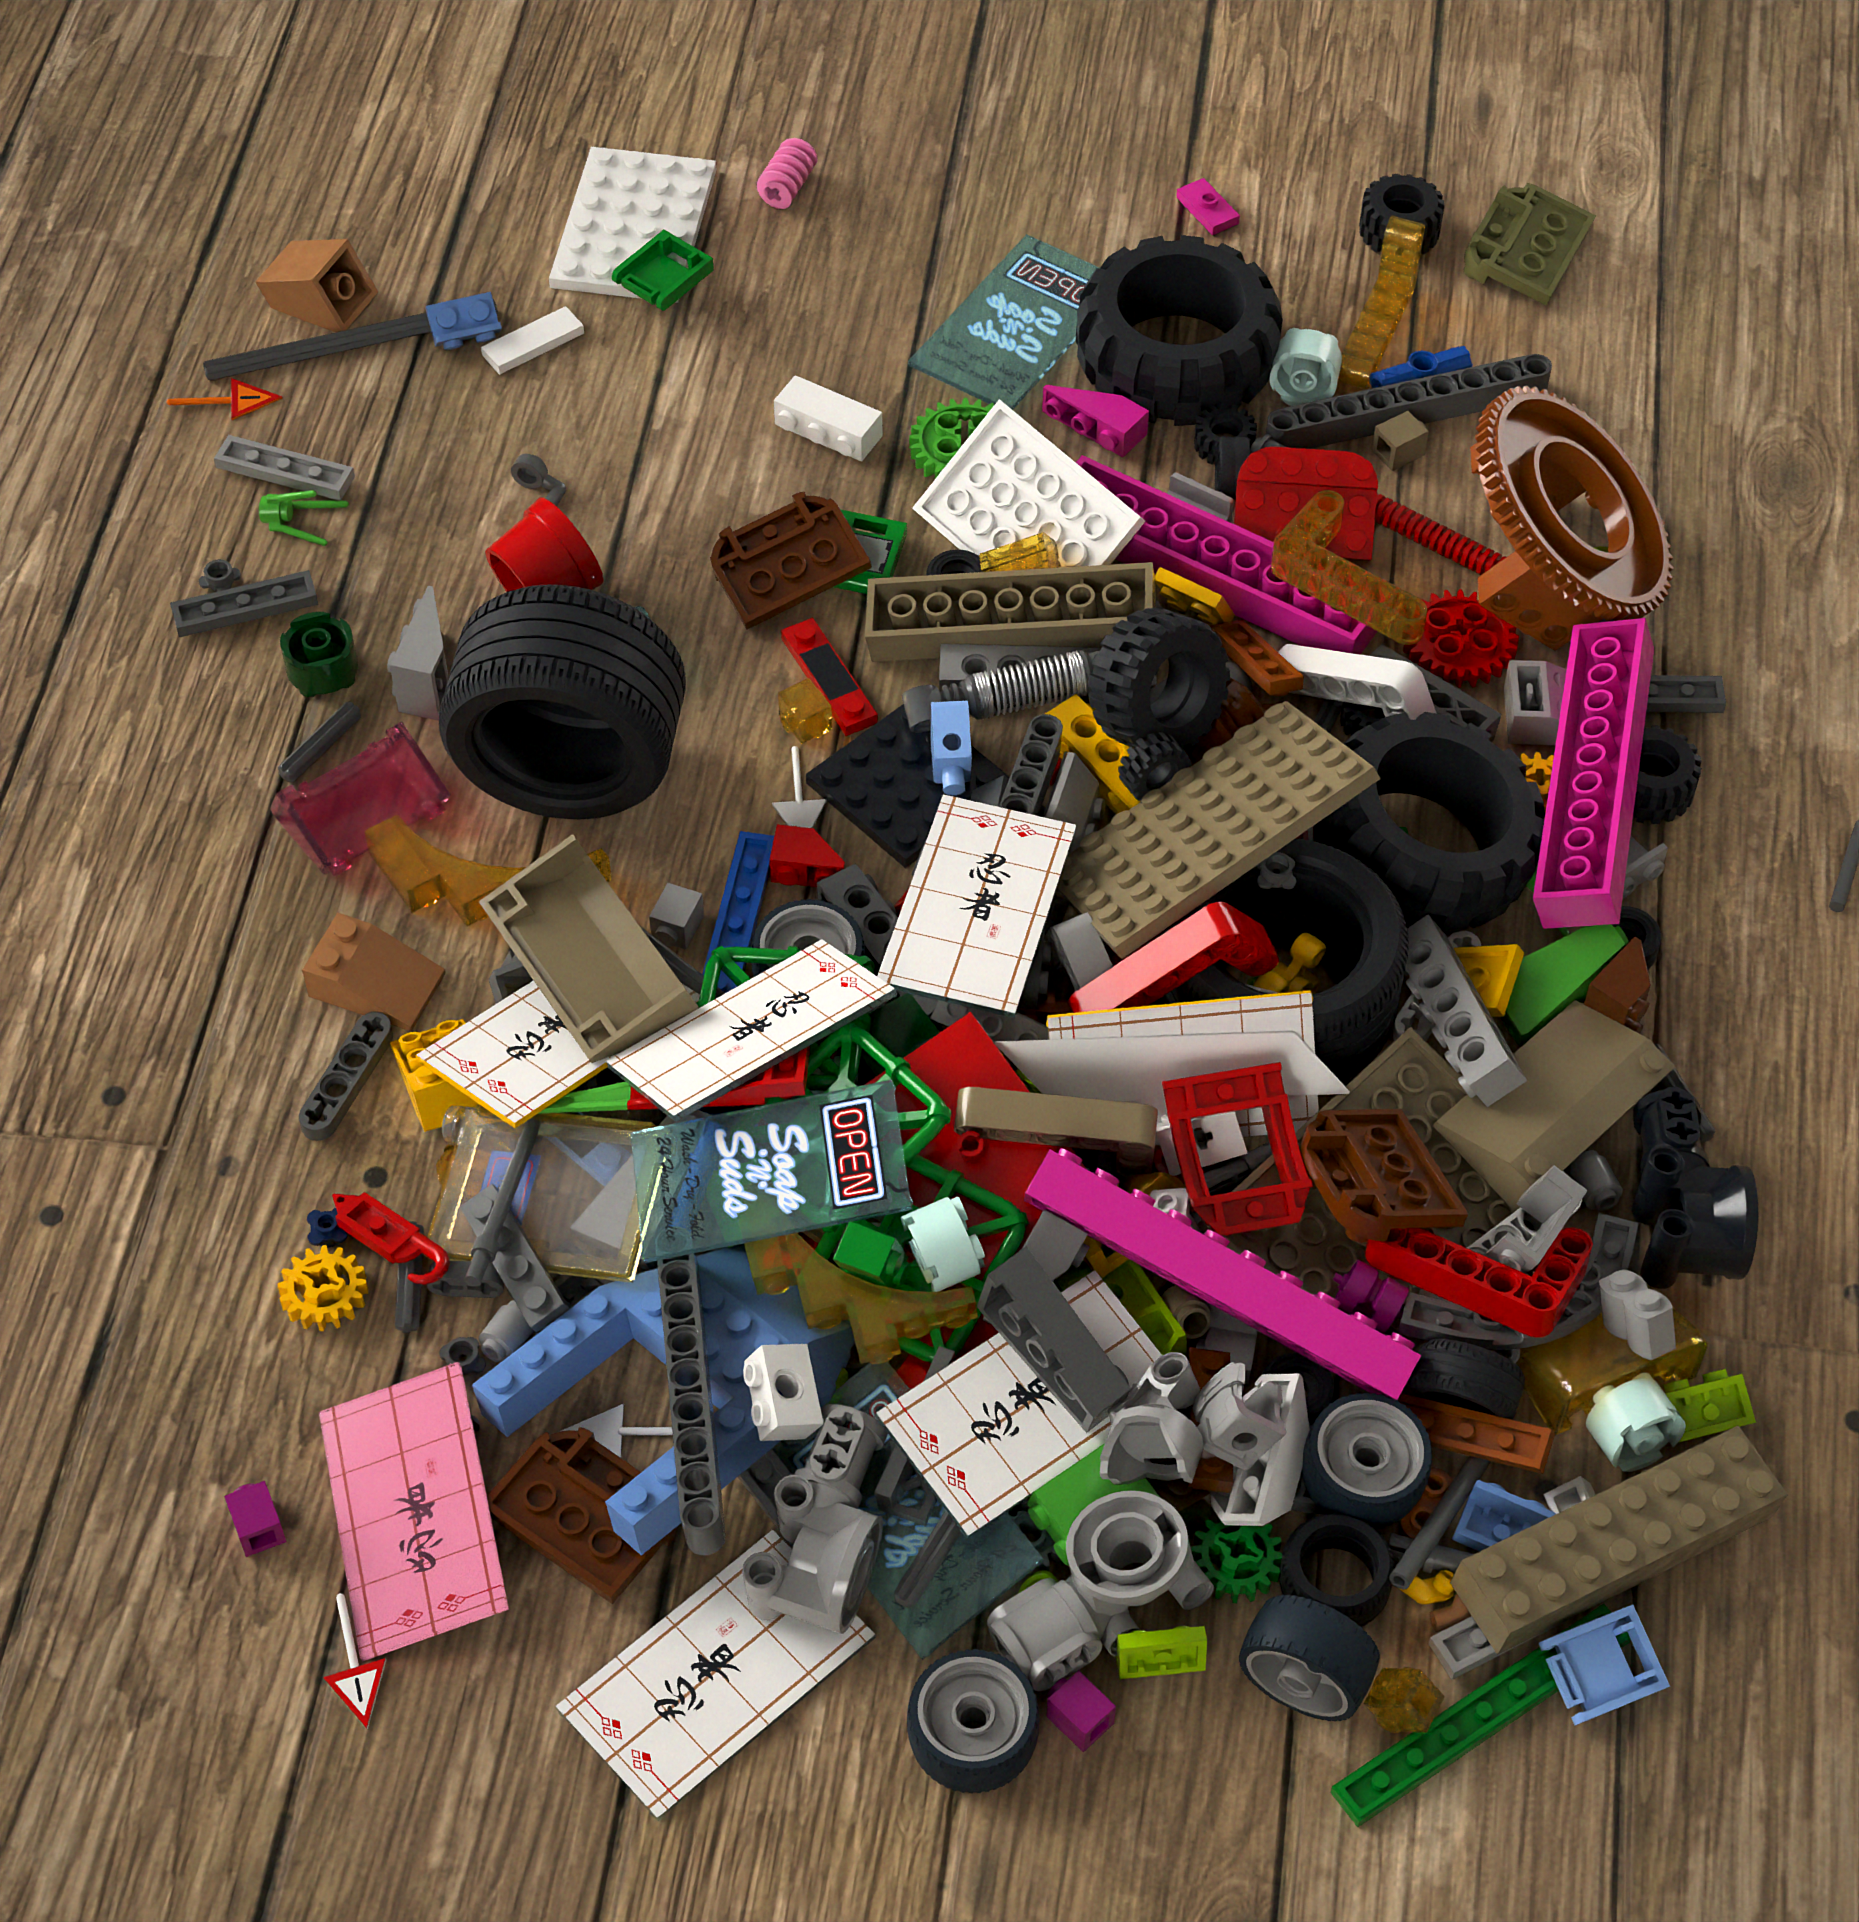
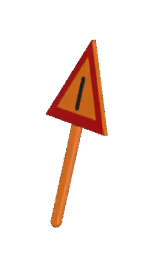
(243, 399)

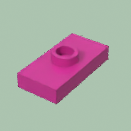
(1208, 206)

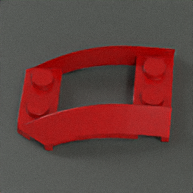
(1228, 1093)

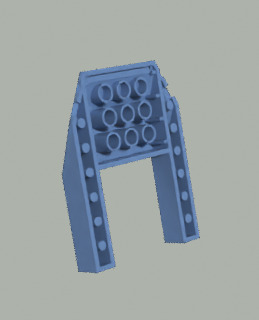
(617, 1312)

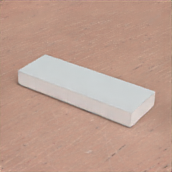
(532, 340)

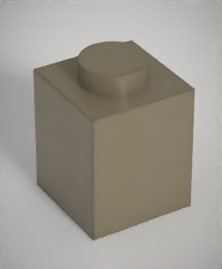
(1400, 440)

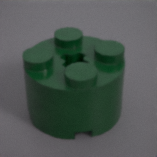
(319, 654)

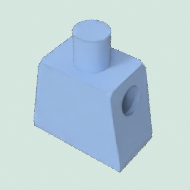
(951, 745)

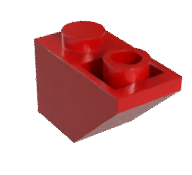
(801, 857)

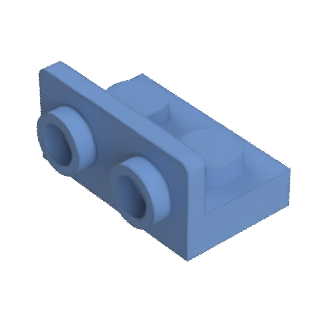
(463, 320)

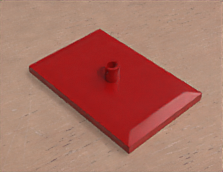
(946, 1063)

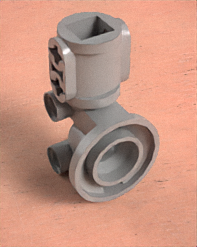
(830, 1535)
(1061, 1624)

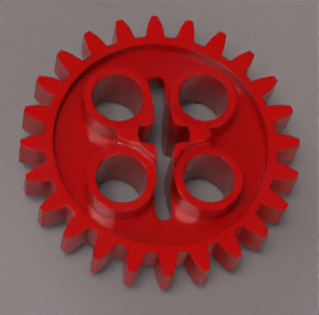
(1463, 640)

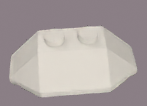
(1272, 1481)

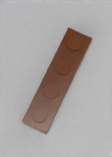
(1258, 658)
(1483, 1434)

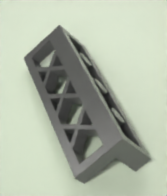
(1451, 700)
(899, 1470)

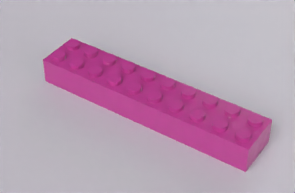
(1227, 563)
(1594, 775)
(1222, 1277)

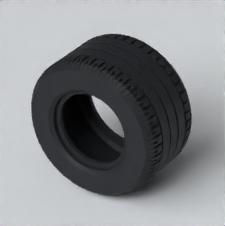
(563, 702)
(1364, 953)

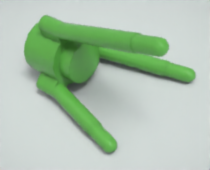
(279, 508)

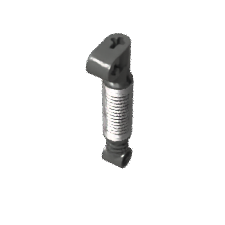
(1006, 690)

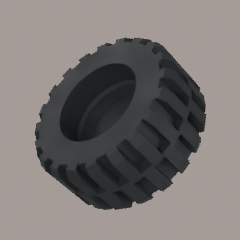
(1129, 664)

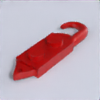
(389, 1234)

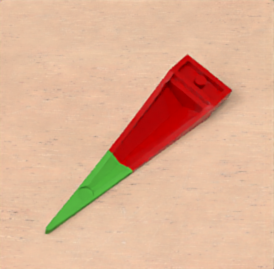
(781, 1081)

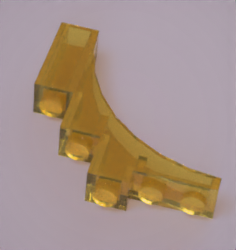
(428, 874)
(830, 1296)

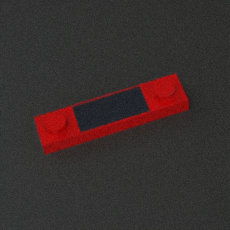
(829, 675)

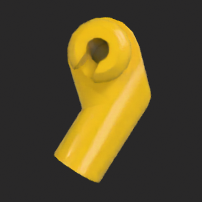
(1431, 1589)

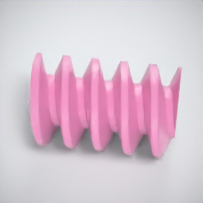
(786, 172)

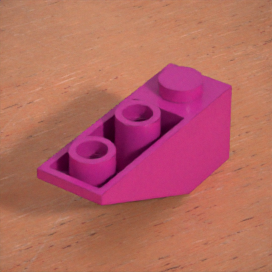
(1100, 416)

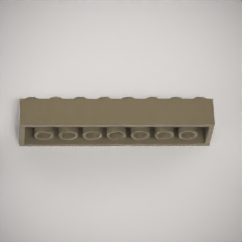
(1014, 608)
(1617, 1539)

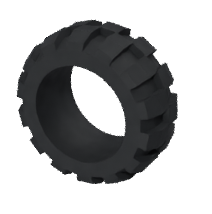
(1178, 281)
(1472, 781)

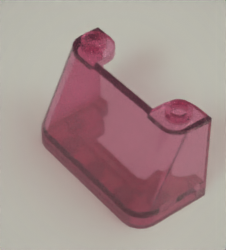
(337, 807)

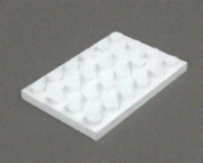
(621, 207)
(1019, 484)

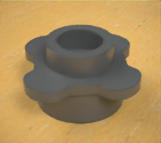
(219, 575)
(1277, 863)
(466, 1348)

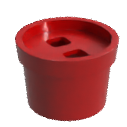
(544, 551)

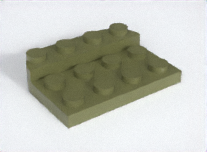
(1527, 241)

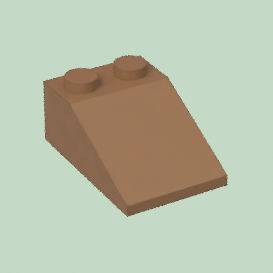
(371, 972)

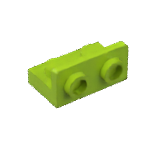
(1711, 1405)
(1161, 1652)

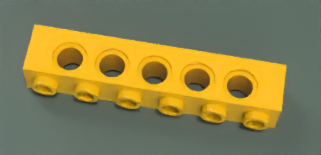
(1094, 751)

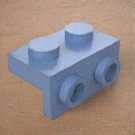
(1495, 1515)

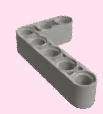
(1078, 949)

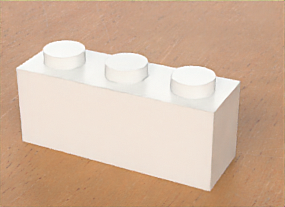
(828, 418)

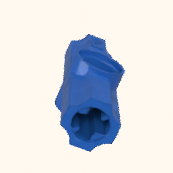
(1422, 365)

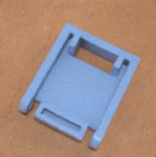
(1594, 1669)

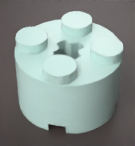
(1306, 366)
(942, 1243)
(1634, 1422)

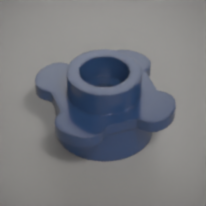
(325, 1236)

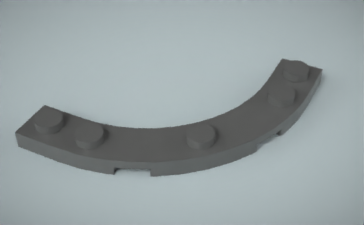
(1439, 1319)

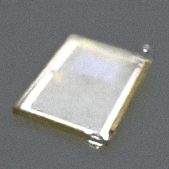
(572, 1196)

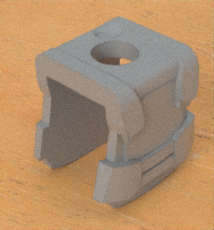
(1226, 1417)

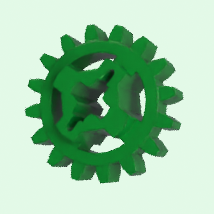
(1251, 1568)

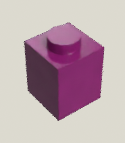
(255, 1518)
(1080, 1710)

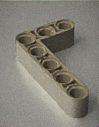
(1062, 1122)

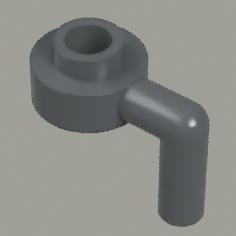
(532, 473)

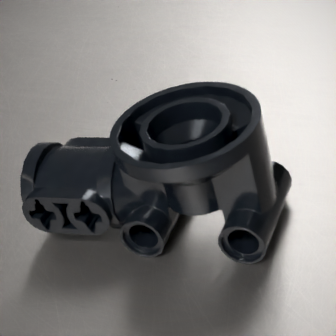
(1699, 1211)

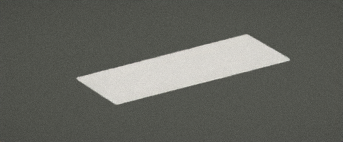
(1137, 1066)

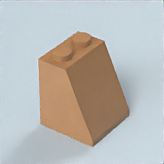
(318, 283)

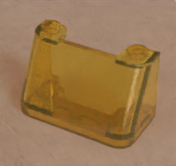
(1571, 1369)

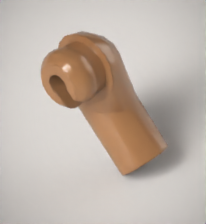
(1449, 1616)

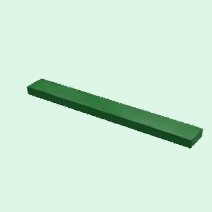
(1452, 1733)

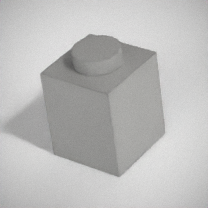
(676, 916)

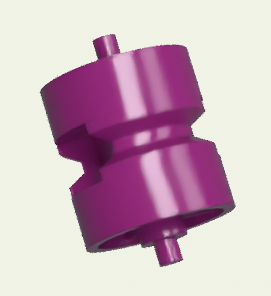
(1370, 1296)

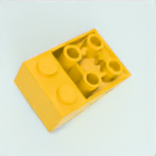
(427, 1091)

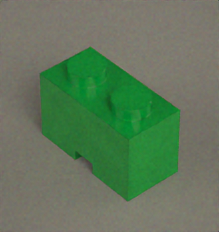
(872, 1256)

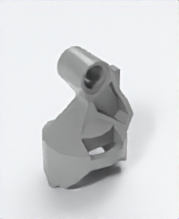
(1151, 1427)

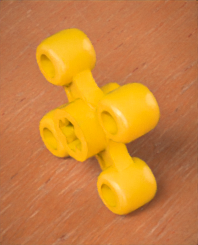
(1306, 953)

